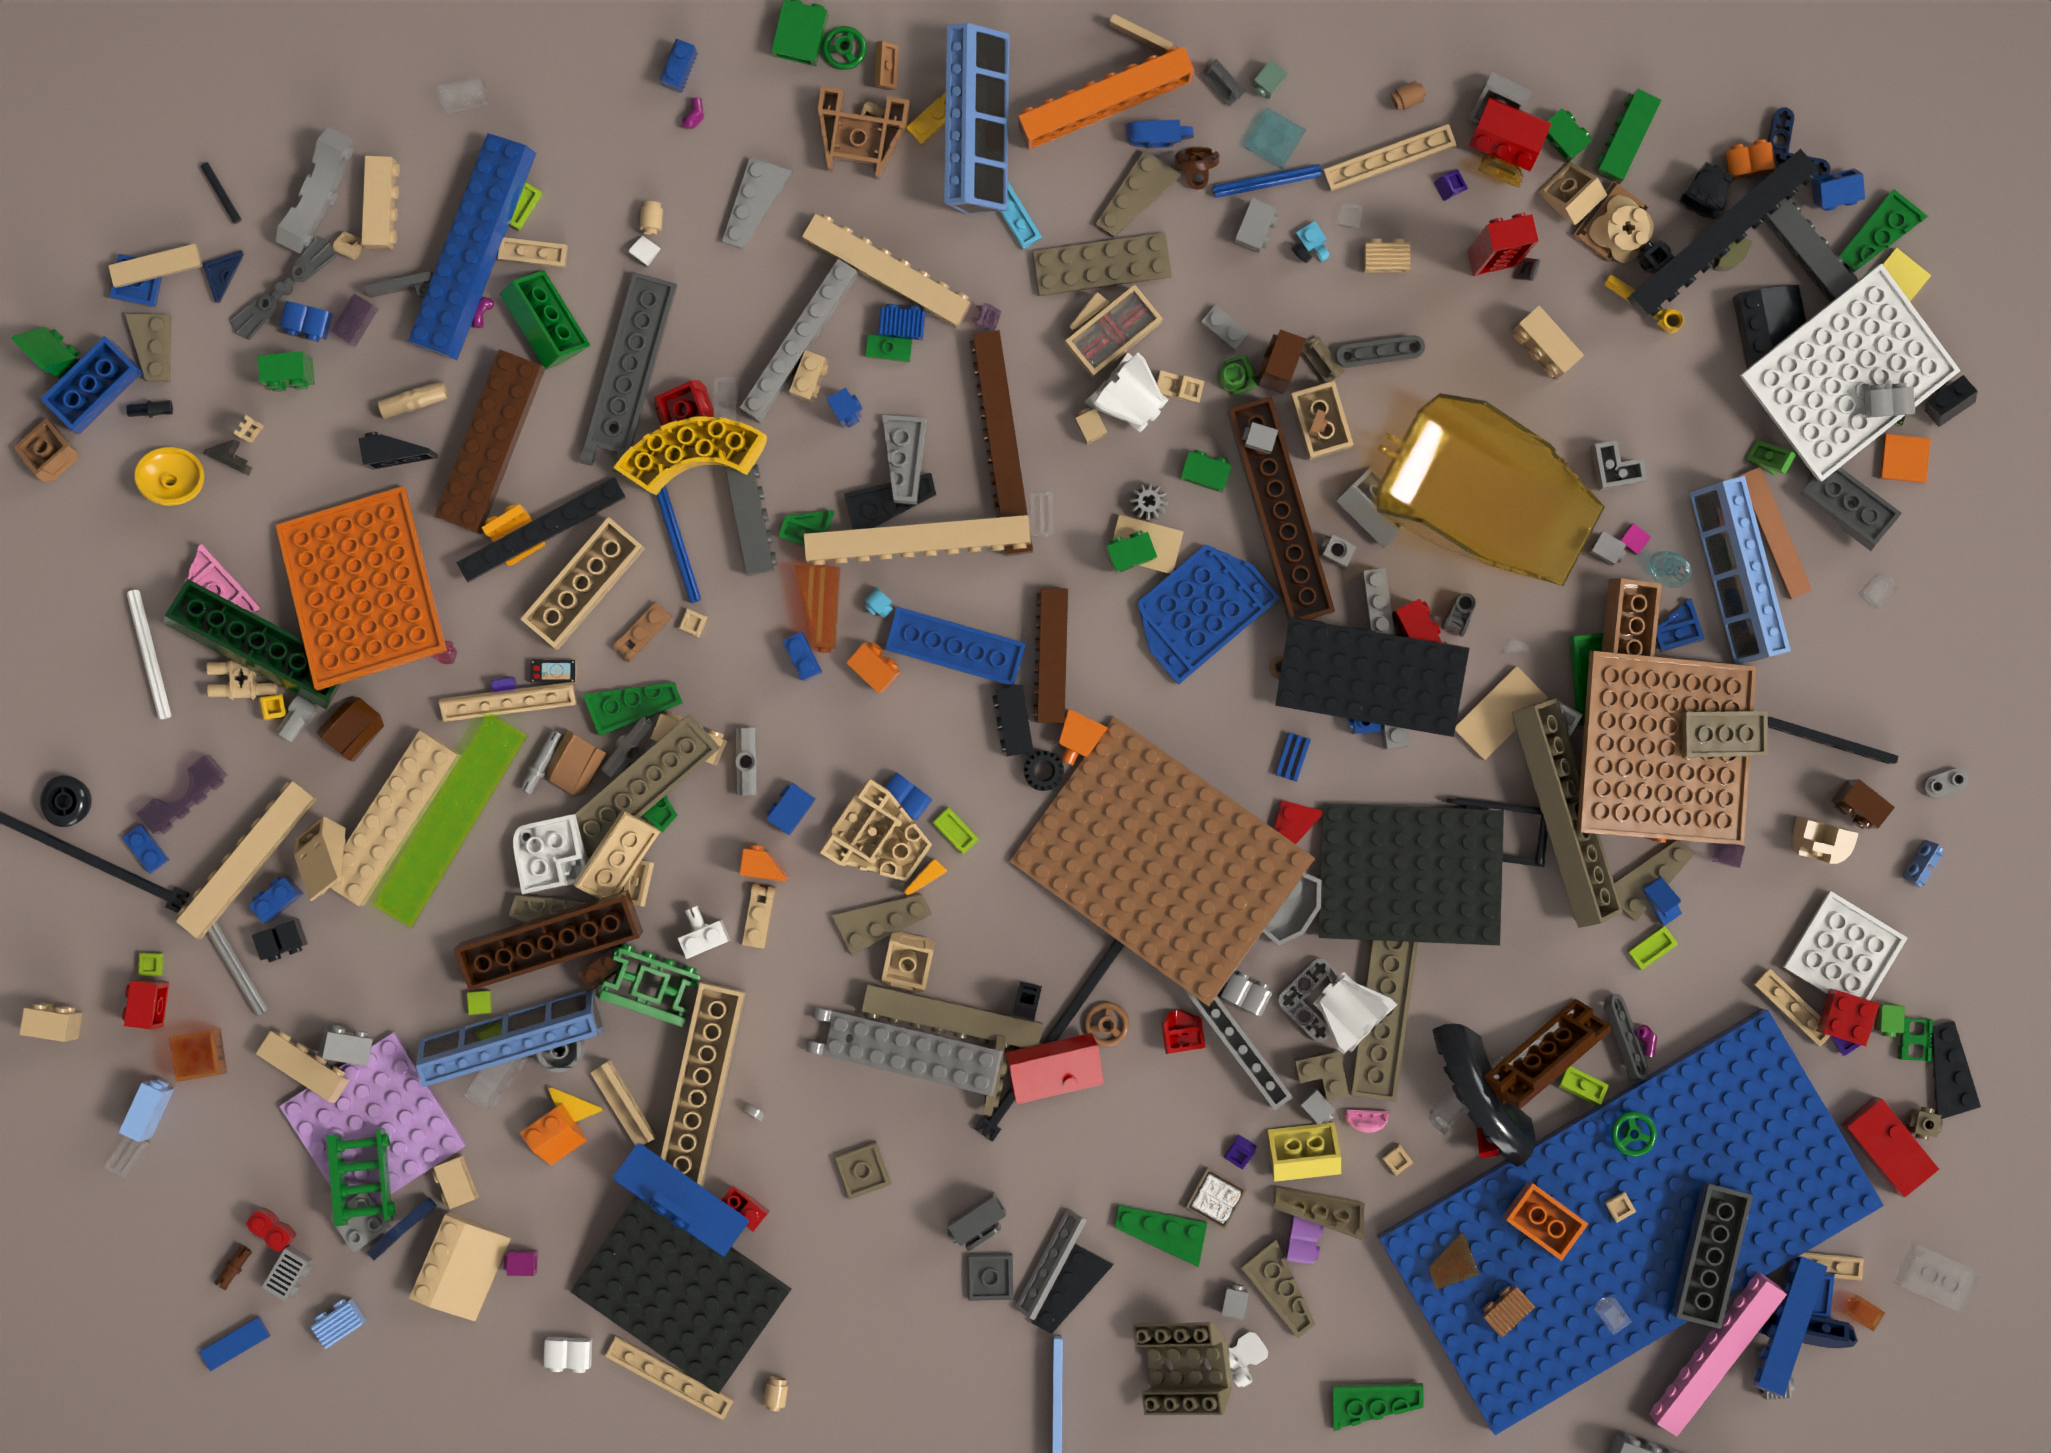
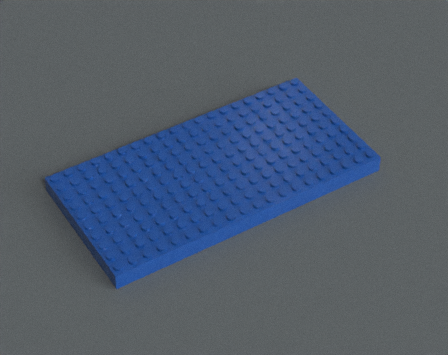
(1722, 1116)

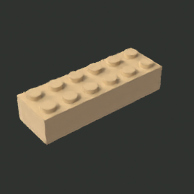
(582, 583)

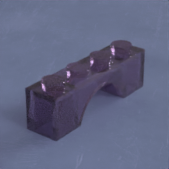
(203, 776)

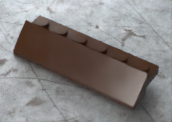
(1546, 1054)

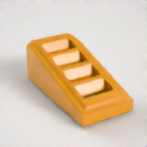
(930, 872)

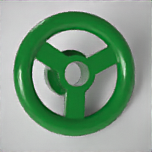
(827, 48)
(1621, 1145)

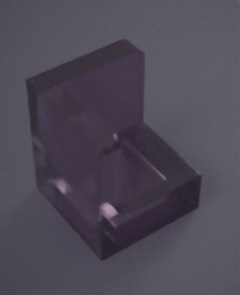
(1728, 854)

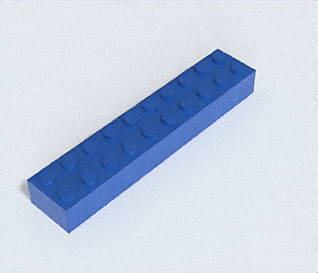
(472, 246)

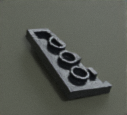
(876, 504)
(1953, 1081)
(1076, 1279)

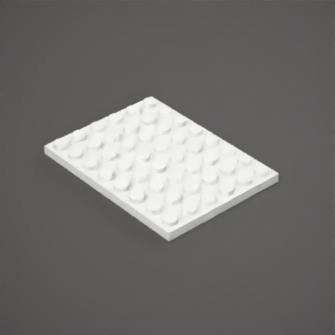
(1820, 371)

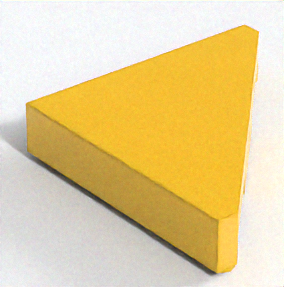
(576, 1106)

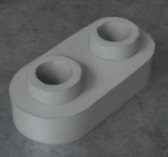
(1946, 781)

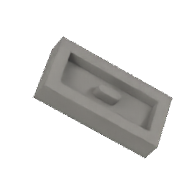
(1225, 327)

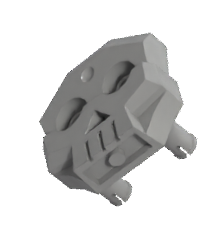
(1296, 911)

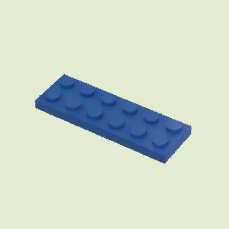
(955, 646)

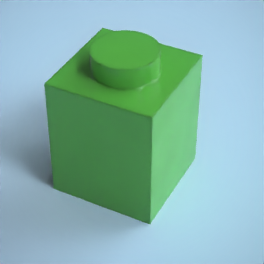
(1890, 1019)

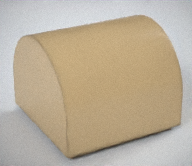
(348, 245)

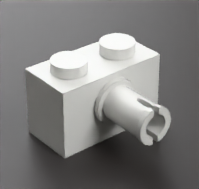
(703, 936)

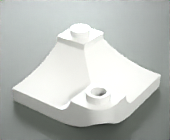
(551, 855)

